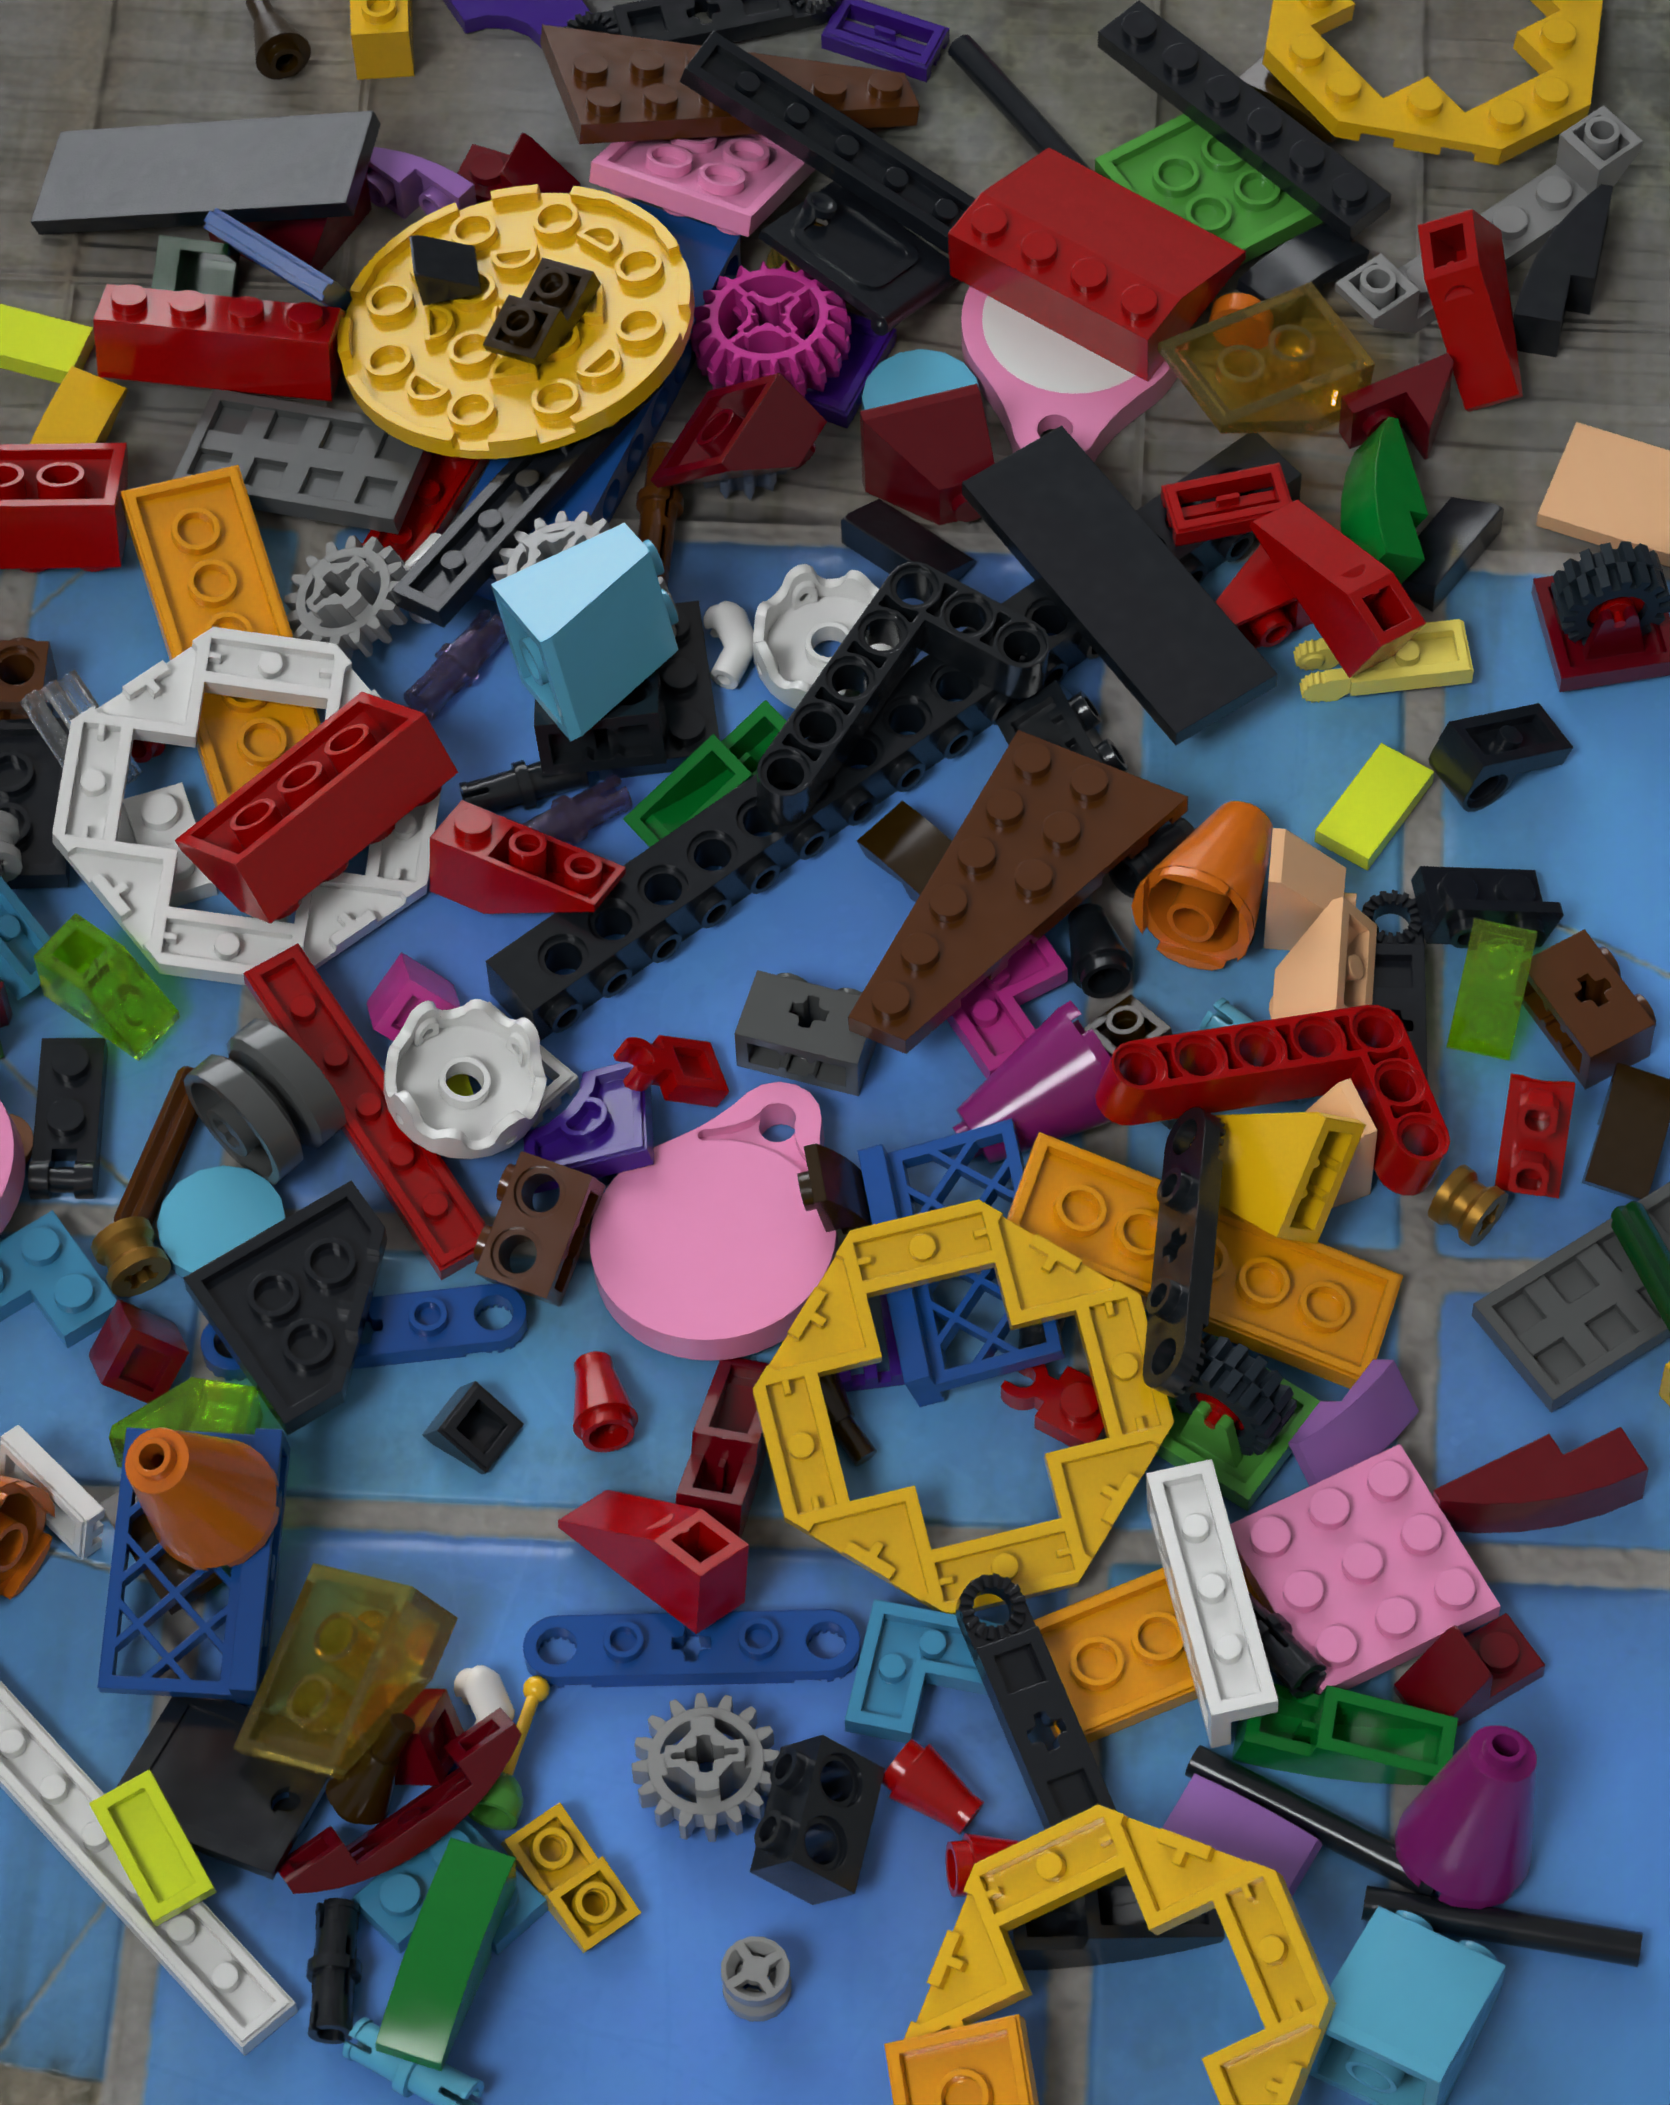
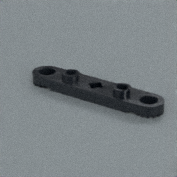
(730, 18)
(1401, 968)
(1183, 1252)
(1028, 1687)

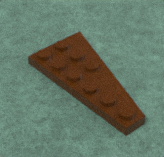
(632, 90)
(1012, 872)

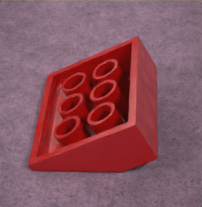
(1090, 259)

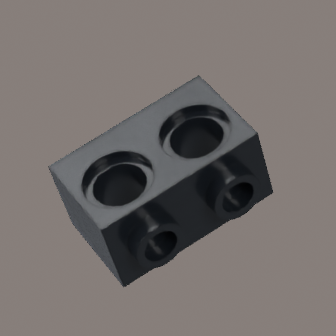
(624, 738)
(817, 1820)

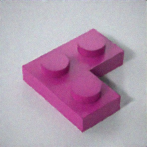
(991, 1015)

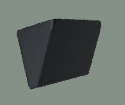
(894, 539)
(1451, 547)

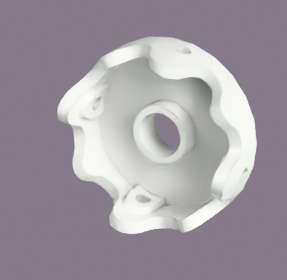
(799, 618)
(473, 1042)

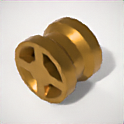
(1467, 1205)
(130, 1256)

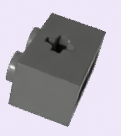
(802, 1033)

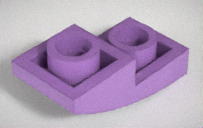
(410, 181)
(1358, 1426)
(1243, 1830)

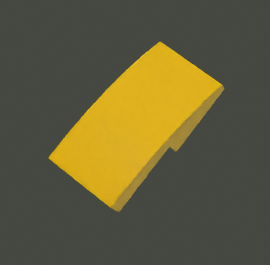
(80, 410)
(576, 1883)

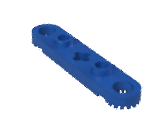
(416, 1328)
(742, 1650)

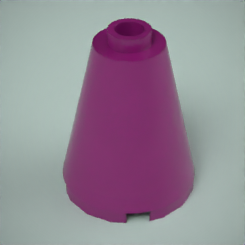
(1042, 1085)
(1474, 1822)

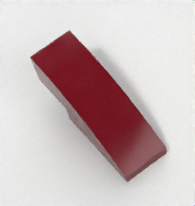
(726, 1447)
(1544, 1488)

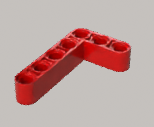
(1289, 1062)

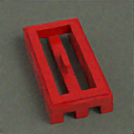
(1230, 512)

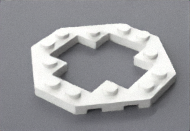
(139, 879)

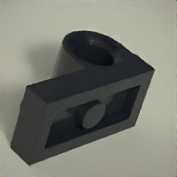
(1486, 752)

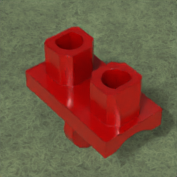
(1534, 1136)

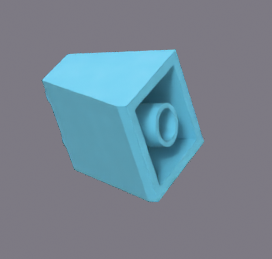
(588, 626)
(1406, 2012)

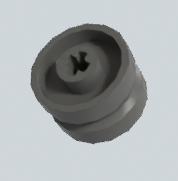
(265, 1100)

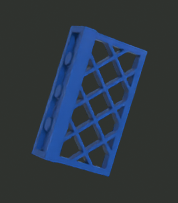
(913, 1310)
(246, 1615)

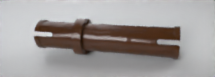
(659, 508)

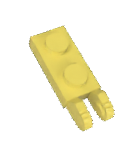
(1431, 658)

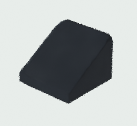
(444, 269)
(473, 1427)

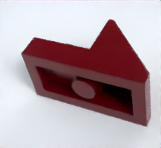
(524, 166)
(1412, 396)
(1471, 1672)

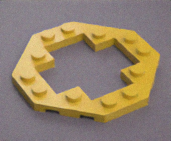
(1422, 114)
(838, 1335)
(1173, 1884)

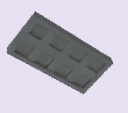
(308, 460)
(1577, 1312)

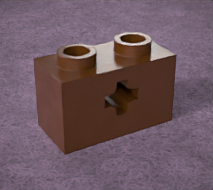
(1588, 1009)

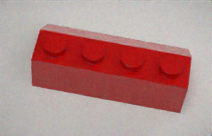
(218, 342)
(62, 506)
(319, 806)

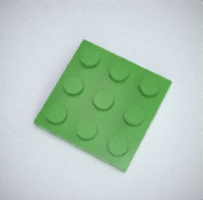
(1207, 185)

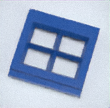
(277, 260)

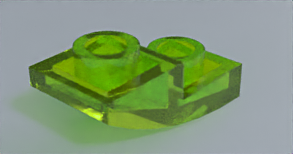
(1491, 989)

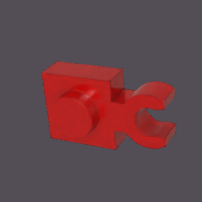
(680, 1066)
(1064, 1406)

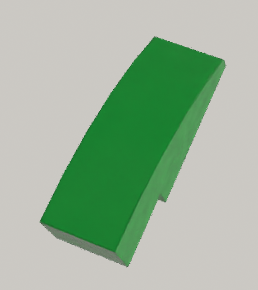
(1384, 501)
(706, 776)
(1348, 1738)
(447, 1954)

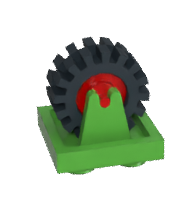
(1237, 1418)

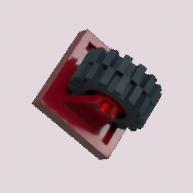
(1606, 617)

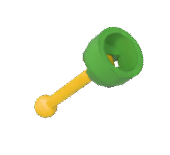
(504, 1801)

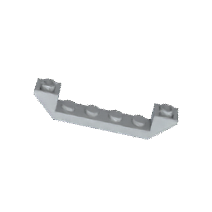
(1587, 155)

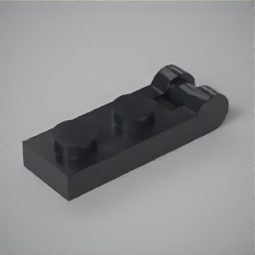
(68, 1117)

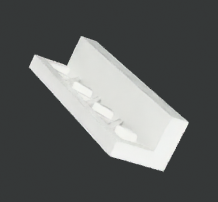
(1209, 1597)

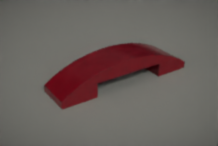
(480, 1758)

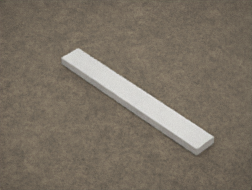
(189, 1946)

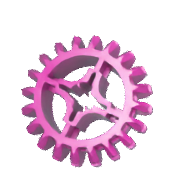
(771, 319)

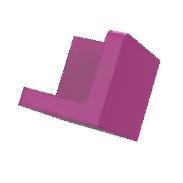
(402, 990)

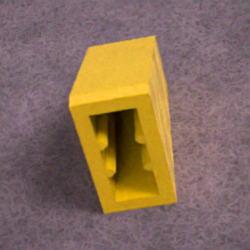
(1286, 1169)

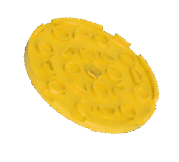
(426, 366)

